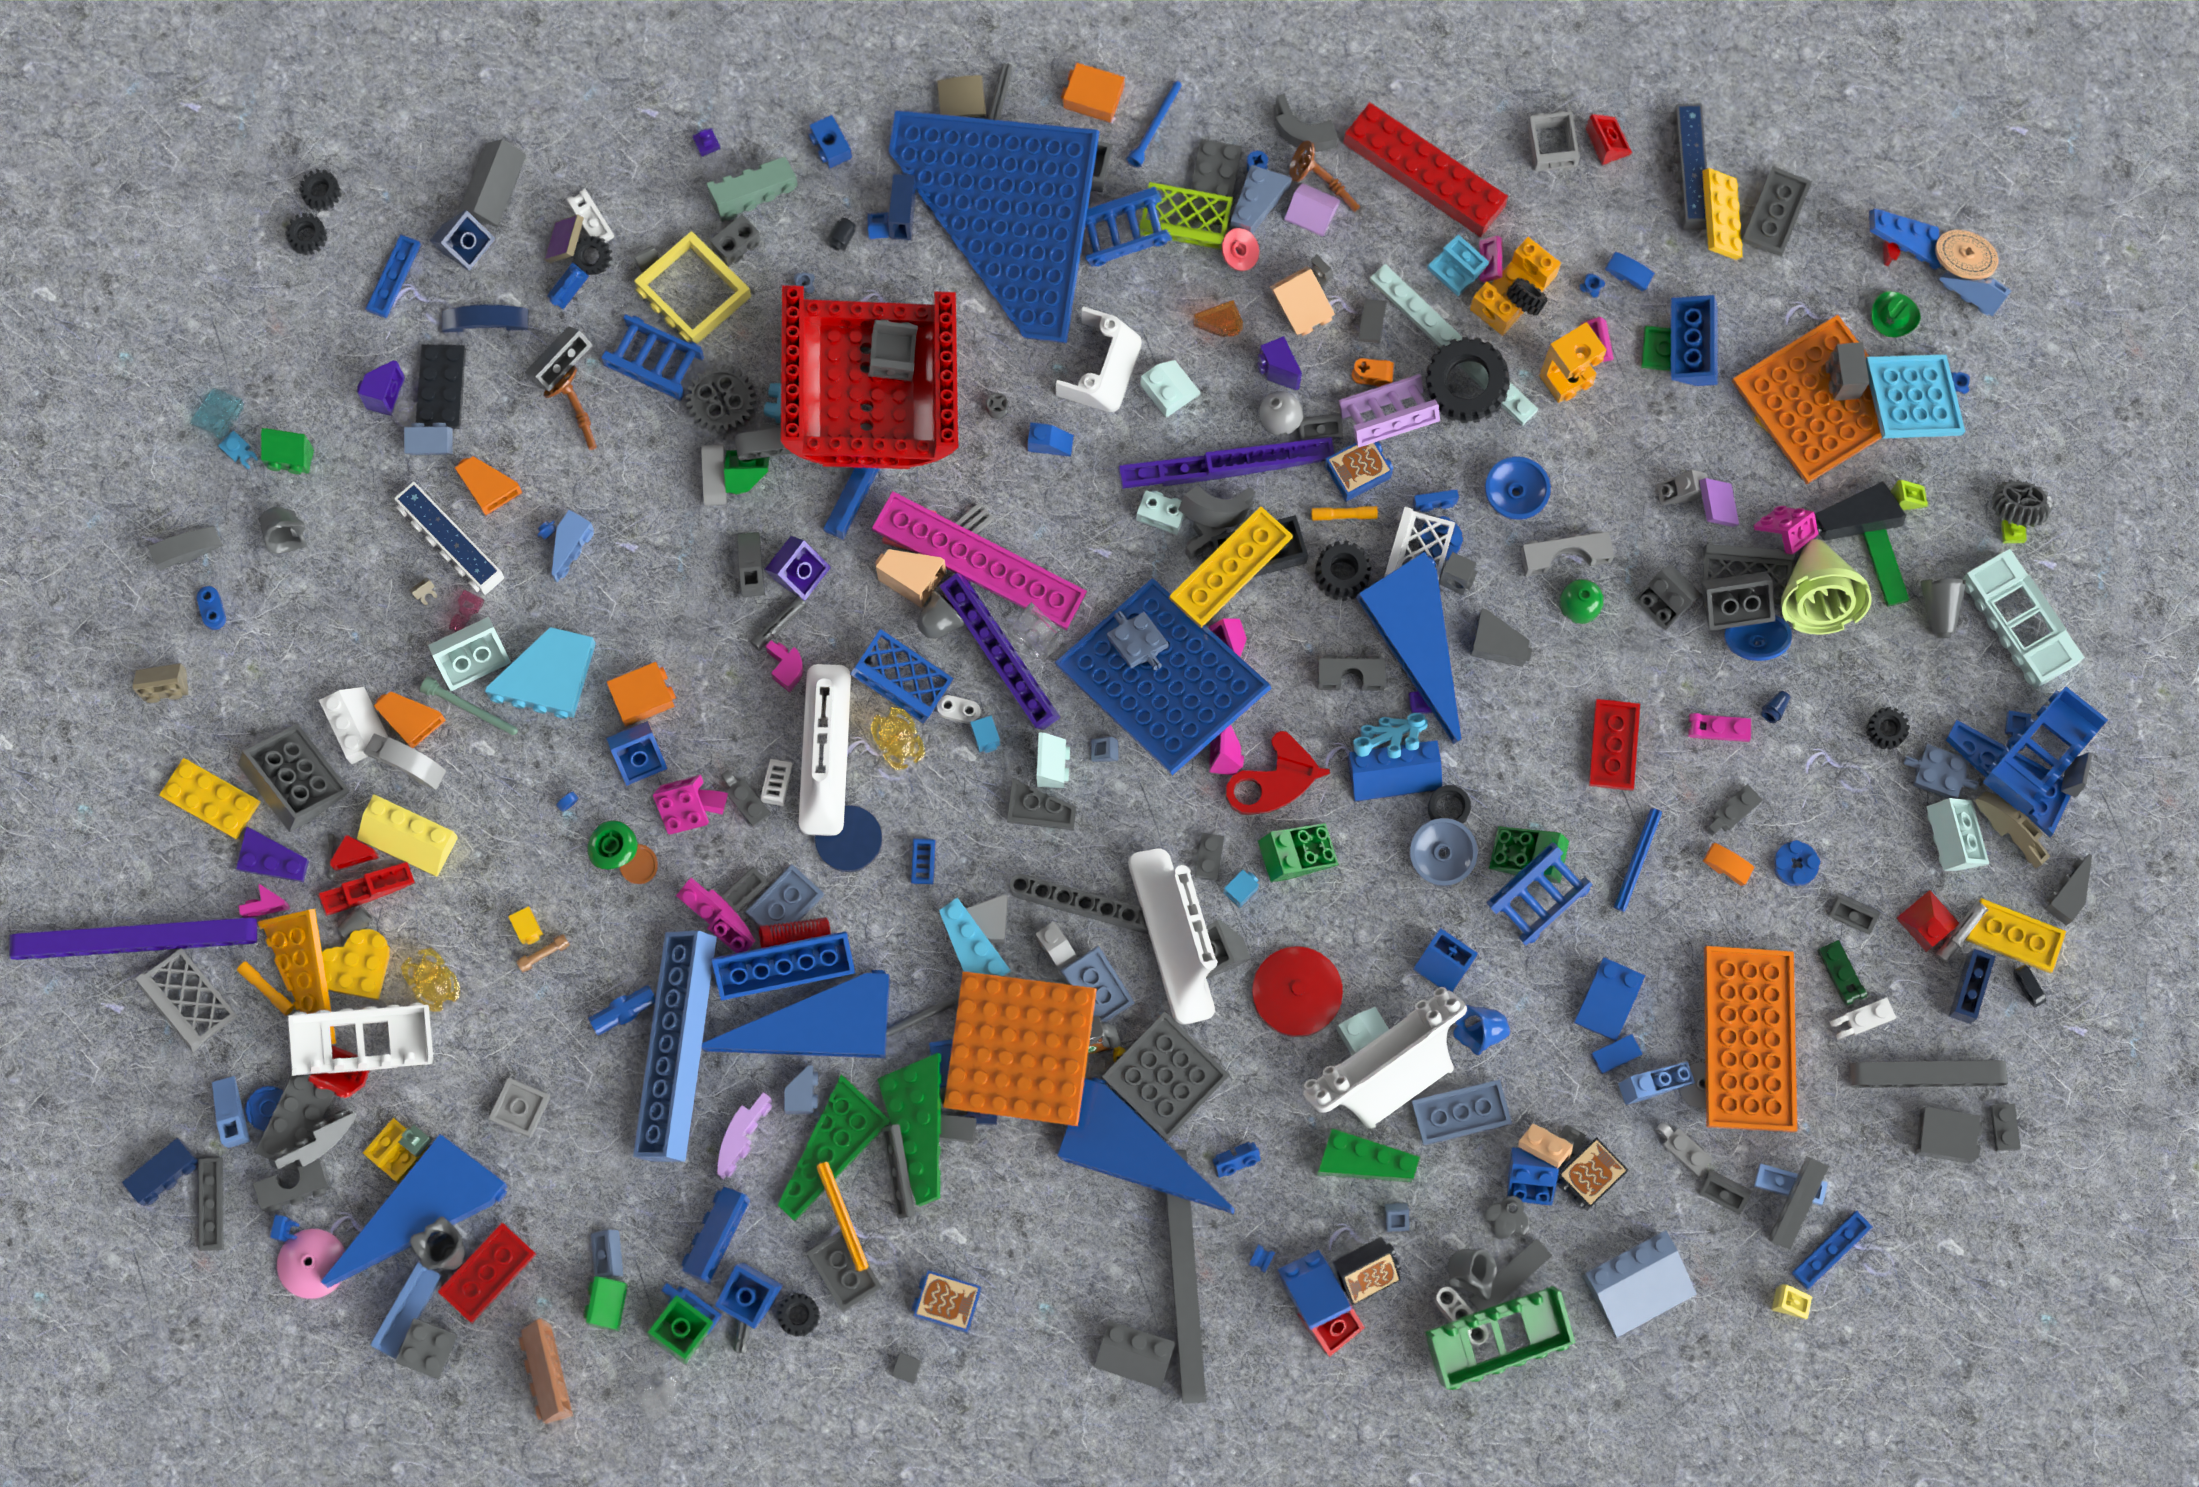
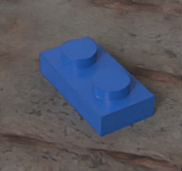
(1442, 499)

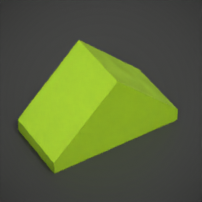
(1909, 495)

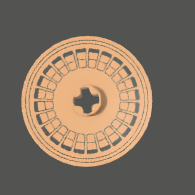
(1966, 254)

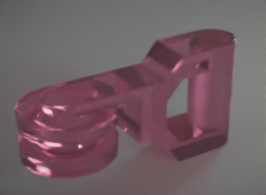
(457, 622)

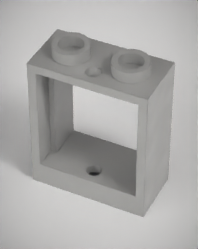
(1553, 160)

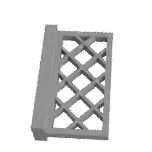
(171, 1013)

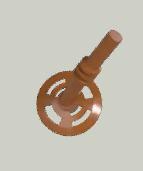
(1308, 163)
(565, 387)

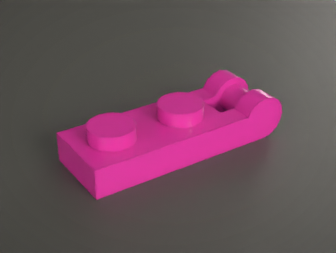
(1720, 728)

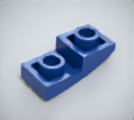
(1628, 269)

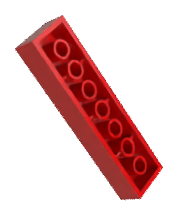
(1425, 169)

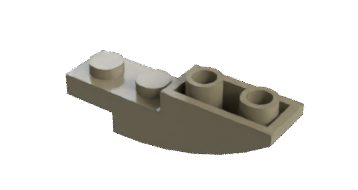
(2022, 830)

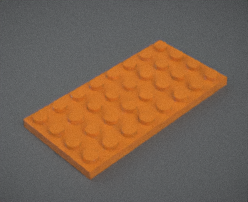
(1750, 1039)

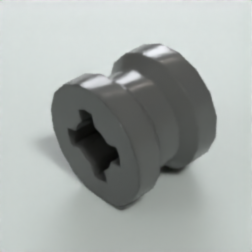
(994, 401)

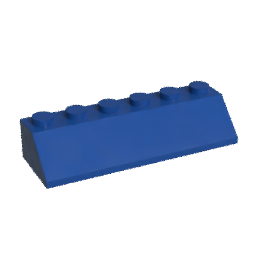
(783, 965)

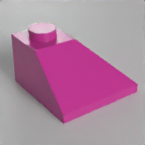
(1231, 633)
(1225, 753)

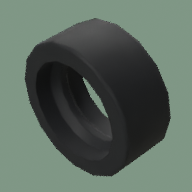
(1450, 790)

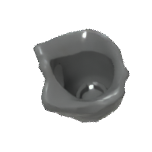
(282, 530)
(938, 617)
(443, 1252)
(1473, 1271)

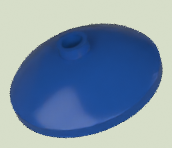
(1519, 475)
(1759, 640)

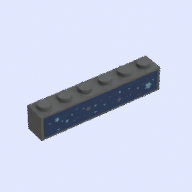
(1690, 161)

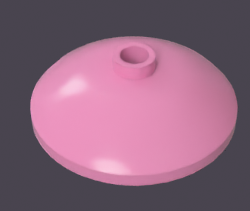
(306, 1280)

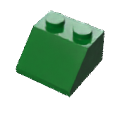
(286, 451)
(680, 1329)

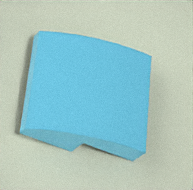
(1458, 265)

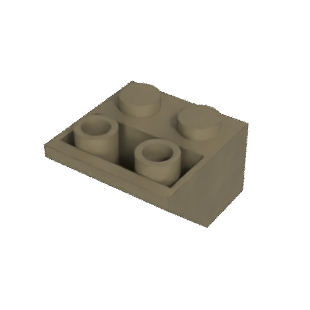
(161, 683)

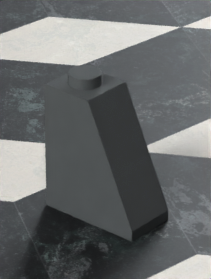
(1499, 641)

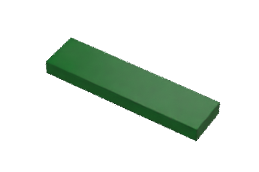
(1886, 567)

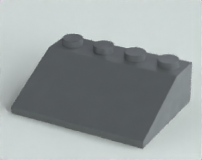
(292, 777)

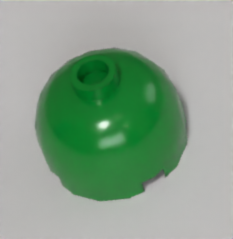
(1581, 601)

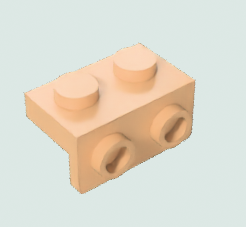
(1546, 1145)

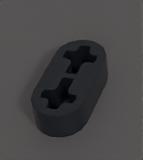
(2029, 986)

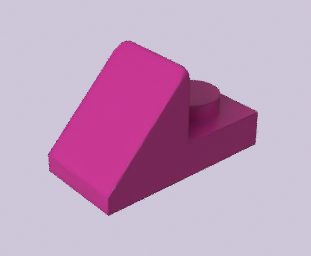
(269, 904)

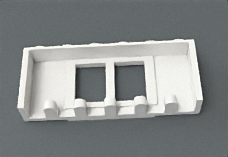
(407, 1029)

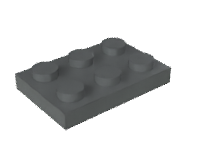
(840, 1275)

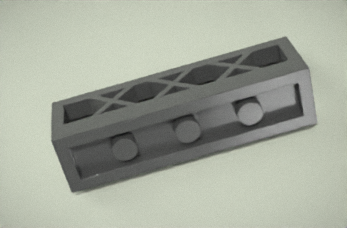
(1798, 1203)

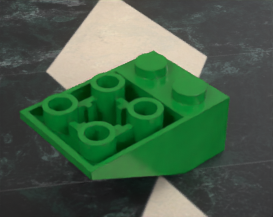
(1518, 847)
(1297, 852)

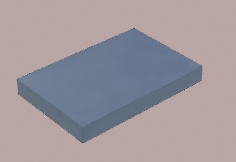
(785, 900)
(1096, 972)

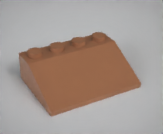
(546, 1372)

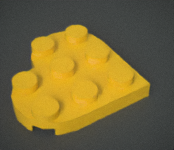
(358, 966)

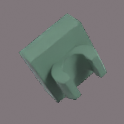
(415, 1140)

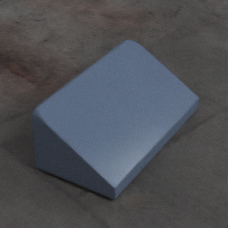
(607, 1254)

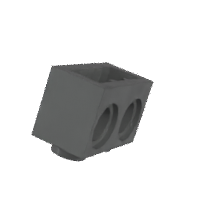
(731, 237)

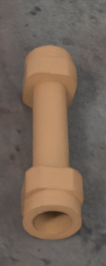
(560, 943)

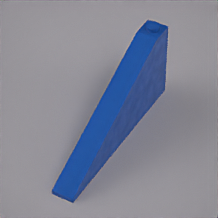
(1411, 622)
(833, 1023)
(1123, 1146)
(439, 1185)

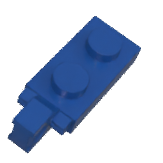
(694, 1301)

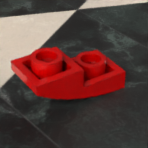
(1890, 252)

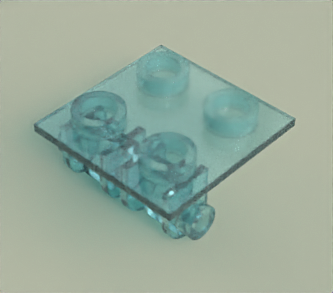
(217, 411)

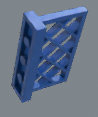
(894, 692)

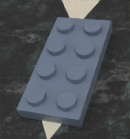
(1461, 1112)

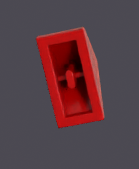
(351, 853)

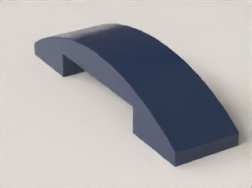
(485, 316)

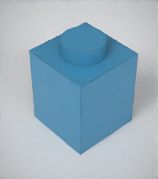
(985, 734)
(1241, 888)

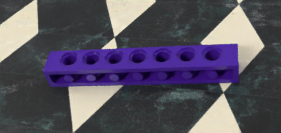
(1000, 651)

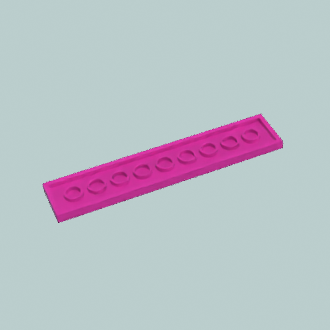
(979, 559)

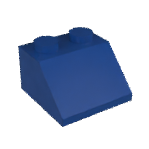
(636, 753)
(748, 1295)

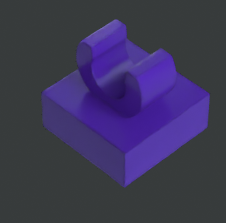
(706, 142)

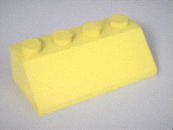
(406, 835)

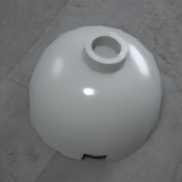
(1280, 412)

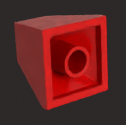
(1928, 921)

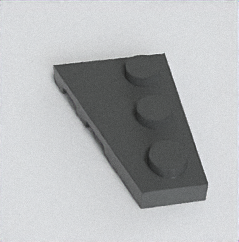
(1036, 808)

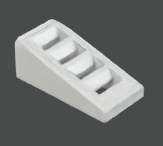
(776, 799)

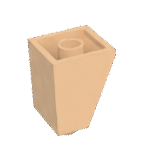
(1303, 301)
(910, 574)

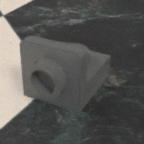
(1321, 270)

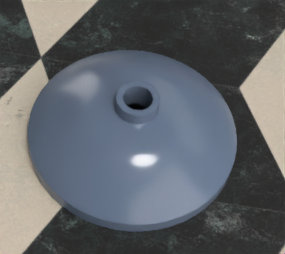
(1445, 835)

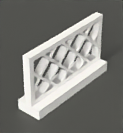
(1403, 538)

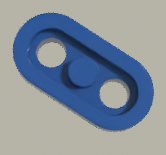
(211, 606)

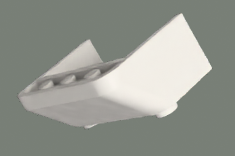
(1109, 387)

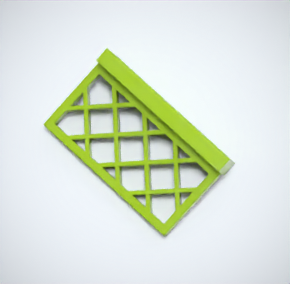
(1187, 234)

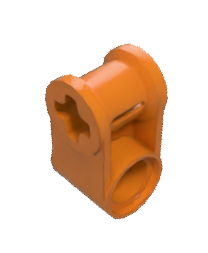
(1374, 372)

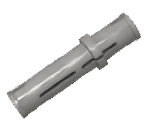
(1964, 928)

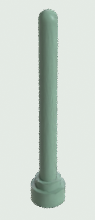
(431, 687)

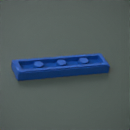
(393, 276)
(1831, 1250)

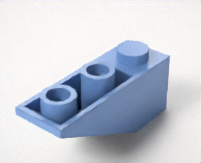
(1984, 293)
(570, 537)
(1655, 1082)
(229, 1113)

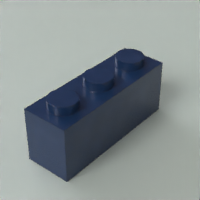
(1972, 986)
(161, 1172)

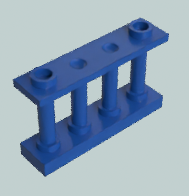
(1125, 205)
(653, 377)
(1534, 872)

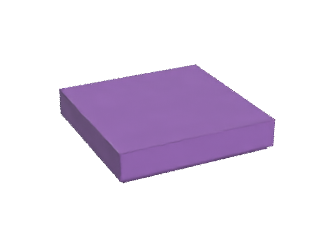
(1719, 502)

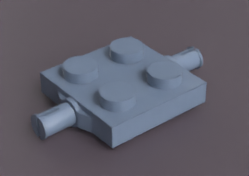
(1137, 640)
(1941, 772)

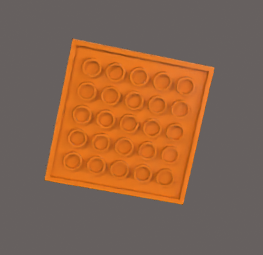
(1798, 411)
(1020, 1048)

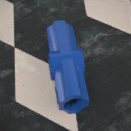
(622, 1010)

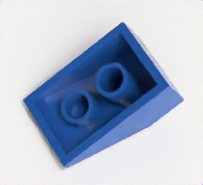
(1609, 999)
(1314, 1289)

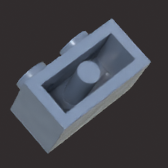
(428, 440)

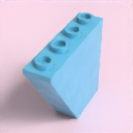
(547, 674)

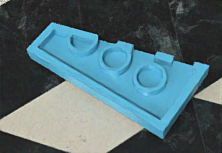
(970, 943)

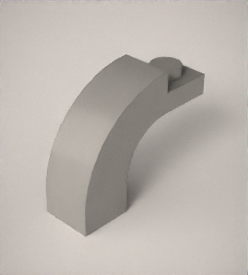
(406, 759)

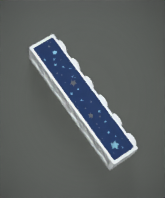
(449, 539)

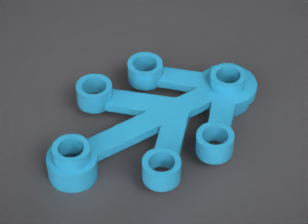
(1414, 723)

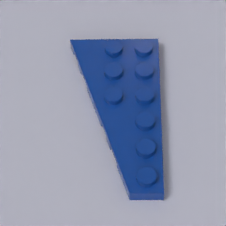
(1983, 751)

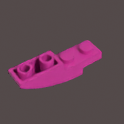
(718, 913)

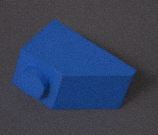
(1049, 440)

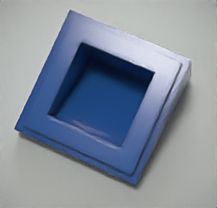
(878, 225)

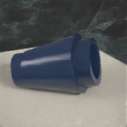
(1775, 708)

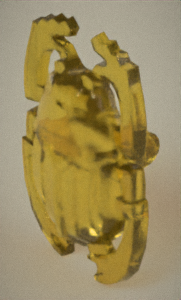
(897, 737)
(431, 980)

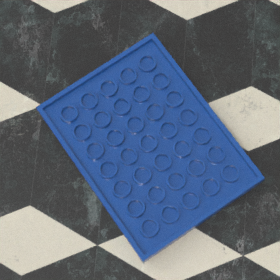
(1170, 708)

